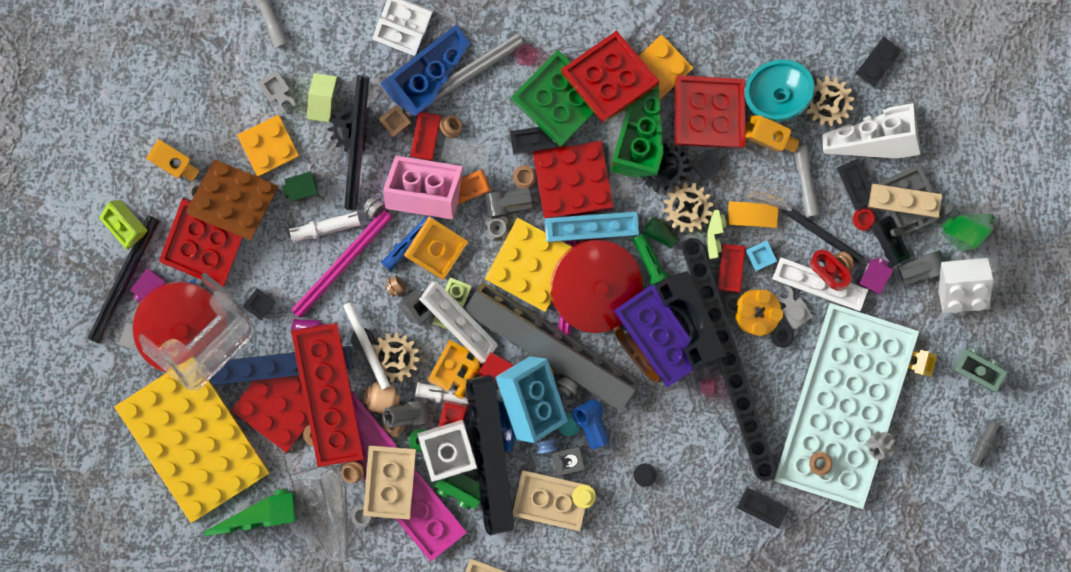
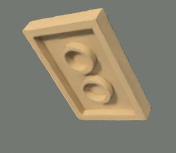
(389, 482)
(548, 501)

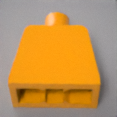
(761, 132)
(163, 153)

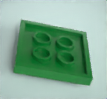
(552, 100)

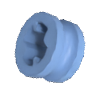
(546, 446)

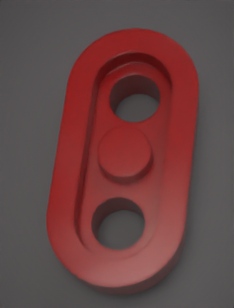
(832, 269)

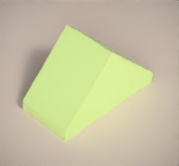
(321, 97)

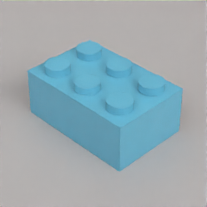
(531, 399)

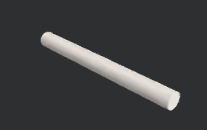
(366, 345)

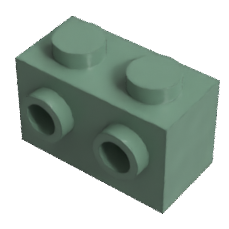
(978, 370)

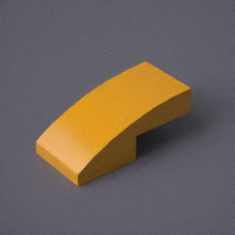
(752, 214)

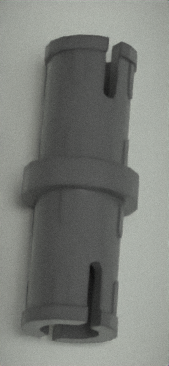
(985, 444)

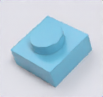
(761, 255)

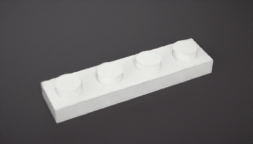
(808, 281)
(458, 321)

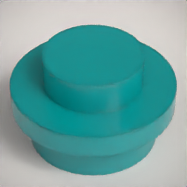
(569, 428)

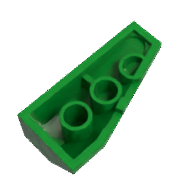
(640, 138)
(967, 231)
(269, 512)

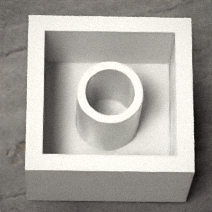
(965, 285)
(447, 450)

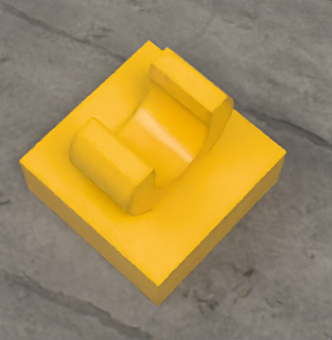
(925, 363)

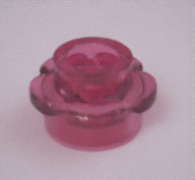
(519, 54)
(708, 386)

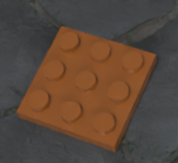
(232, 199)

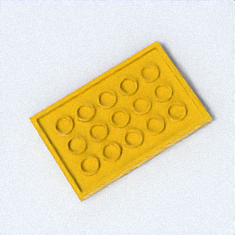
(192, 443)

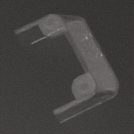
(211, 348)

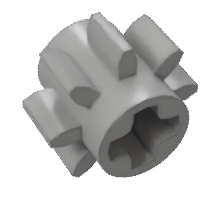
(881, 445)

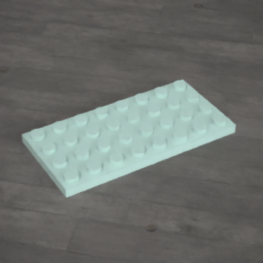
(844, 402)

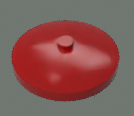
(594, 282)
(172, 313)

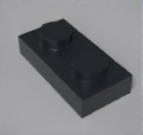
(878, 62)
(530, 141)
(855, 183)
(892, 246)
(762, 507)

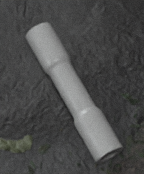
(273, 27)
(803, 166)

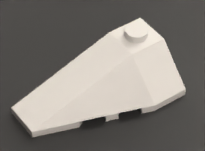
(883, 136)

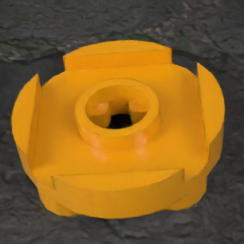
(770, 312)

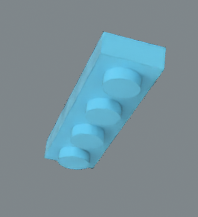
(591, 226)

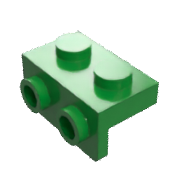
(461, 488)

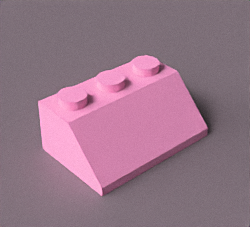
(423, 187)

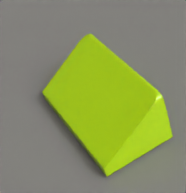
(122, 223)

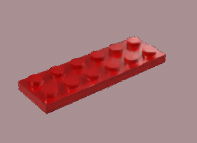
(327, 394)

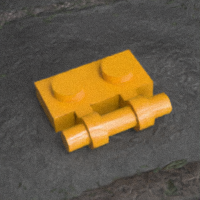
(448, 366)

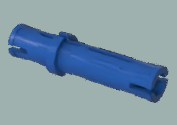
(398, 252)

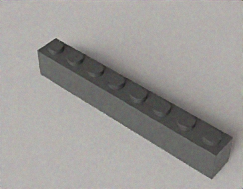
(546, 341)

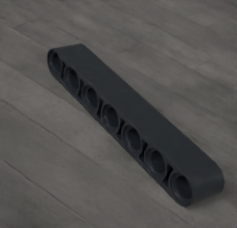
(489, 455)

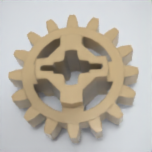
(834, 110)
(693, 217)
(387, 348)

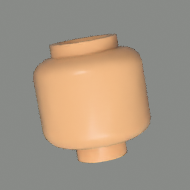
(379, 399)

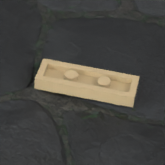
(905, 201)

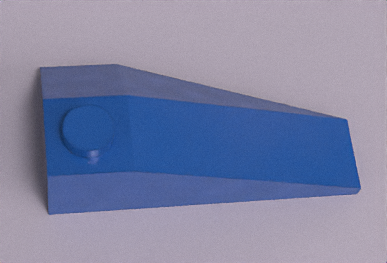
(422, 77)

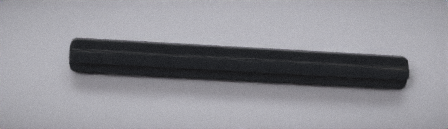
(356, 142)
(122, 281)

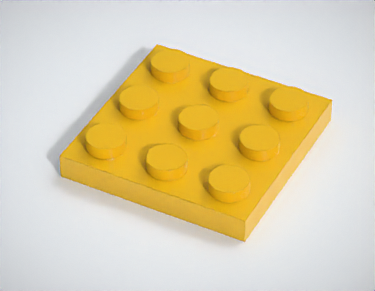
(527, 264)

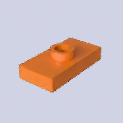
(473, 186)

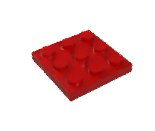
(610, 77)
(709, 112)
(573, 180)
(200, 247)
(275, 409)

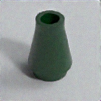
(659, 231)

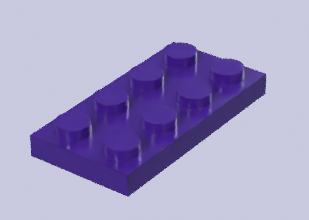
(656, 334)

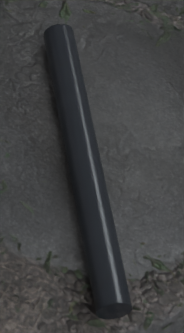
(824, 235)

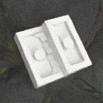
(402, 25)

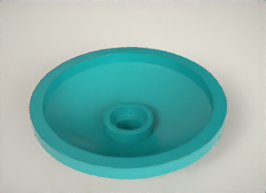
(775, 81)

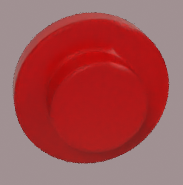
(863, 219)

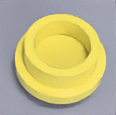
(584, 496)

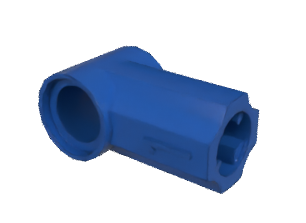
(589, 418)

